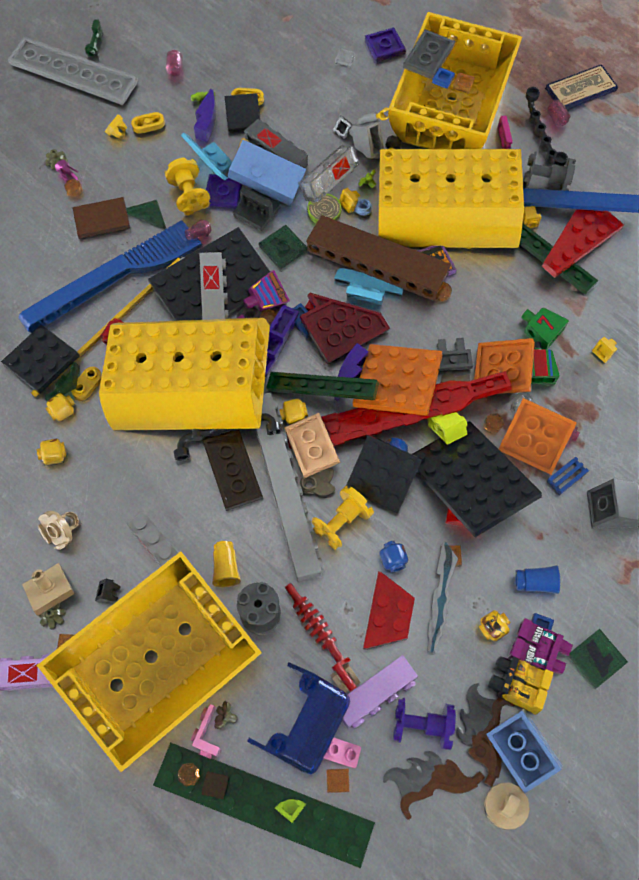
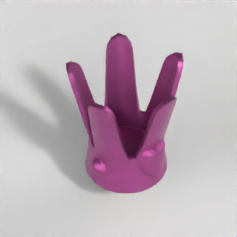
(63, 168)

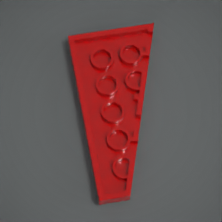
(580, 236)

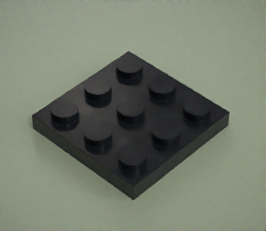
(40, 359)
(384, 473)

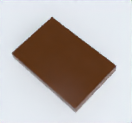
(101, 217)

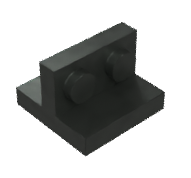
(256, 208)

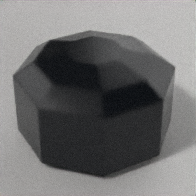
(393, 141)

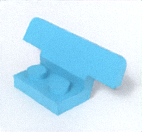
(212, 156)
(365, 287)

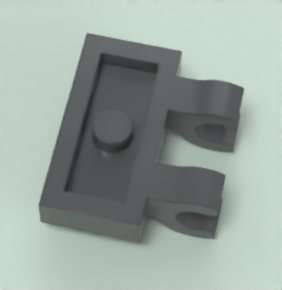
(455, 359)

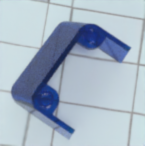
(313, 728)

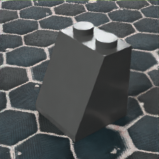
(614, 504)

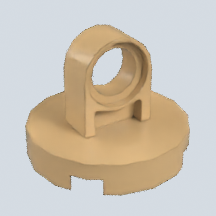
(55, 528)
(506, 806)

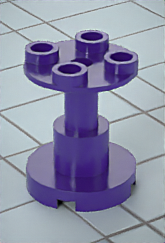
(434, 724)

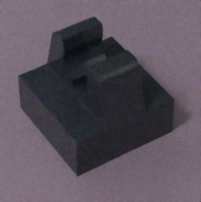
(104, 591)

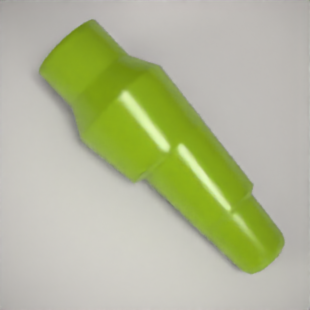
(199, 96)

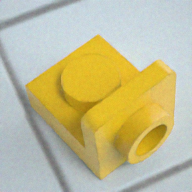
(530, 217)

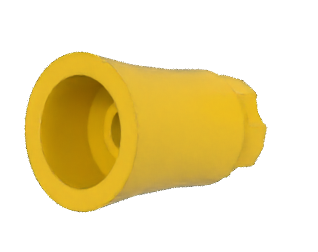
(225, 566)

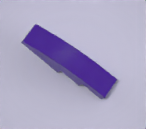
(279, 333)

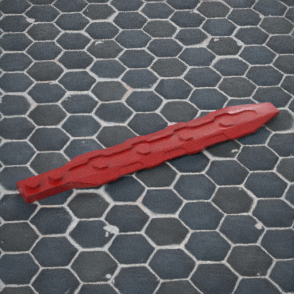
(446, 399)

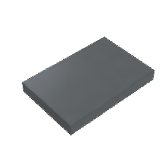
(428, 54)

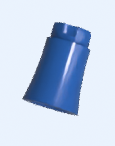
(539, 579)

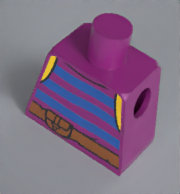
(266, 293)

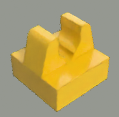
(116, 124)
(349, 199)
(605, 349)

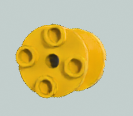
(183, 174)
(352, 507)

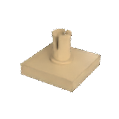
(47, 589)

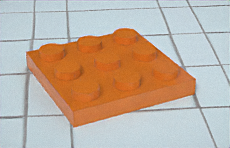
(508, 356)
(537, 436)

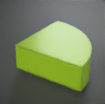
(290, 808)

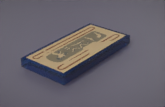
(582, 87)

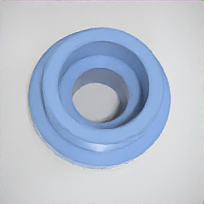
(363, 203)

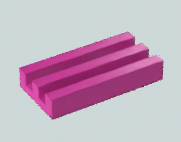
(504, 133)

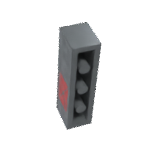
(272, 141)

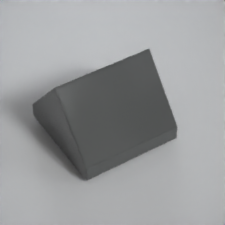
(343, 127)

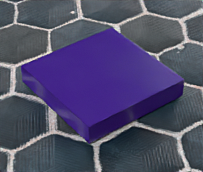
(385, 44)
(223, 192)

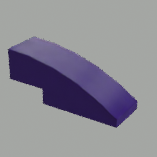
(205, 117)
(352, 364)

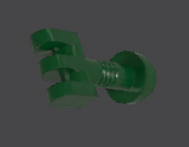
(91, 49)

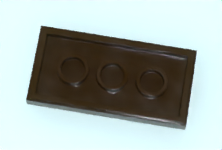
(232, 469)

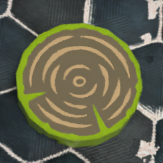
(328, 206)

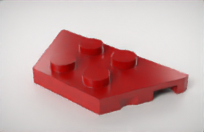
(389, 613)

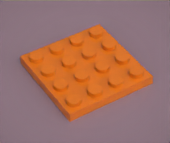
(404, 378)

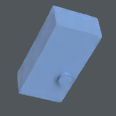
(266, 172)

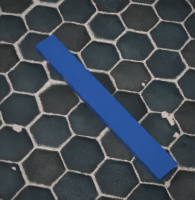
(581, 200)

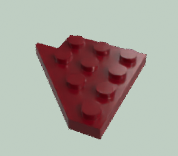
(340, 326)

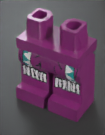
(540, 647)

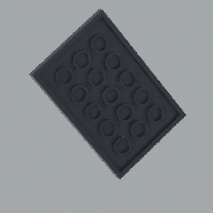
(181, 283)
(475, 480)

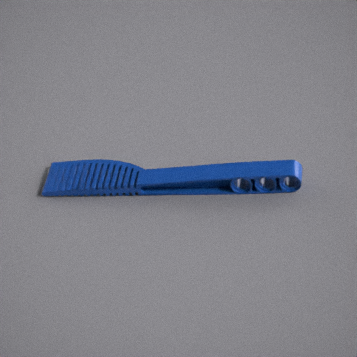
(147, 257)

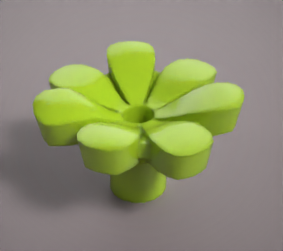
(368, 179)

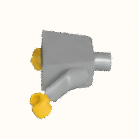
(368, 134)

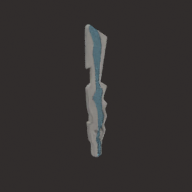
(440, 596)

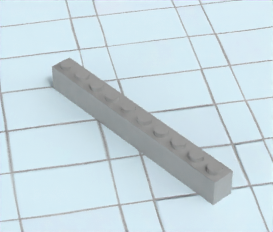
(287, 497)

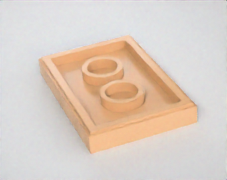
(312, 445)

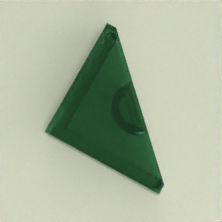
(148, 212)
(65, 383)

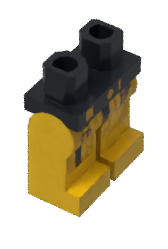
(521, 684)

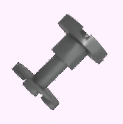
(556, 173)
(259, 608)

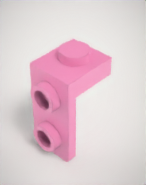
(207, 749)
(343, 753)

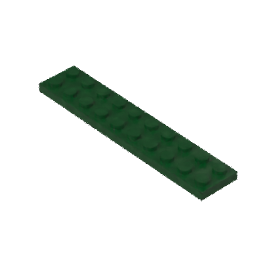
(254, 802)

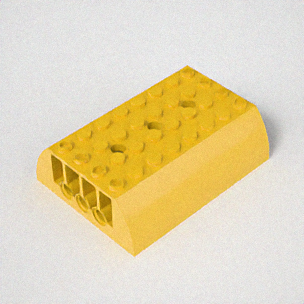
(422, 109)
(456, 212)
(187, 392)
(155, 693)

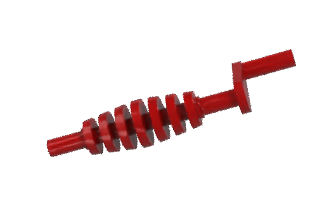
(319, 629)

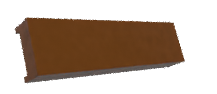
(379, 255)

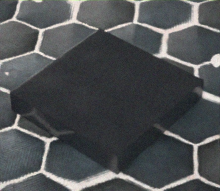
(241, 111)

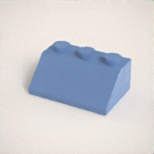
(524, 751)

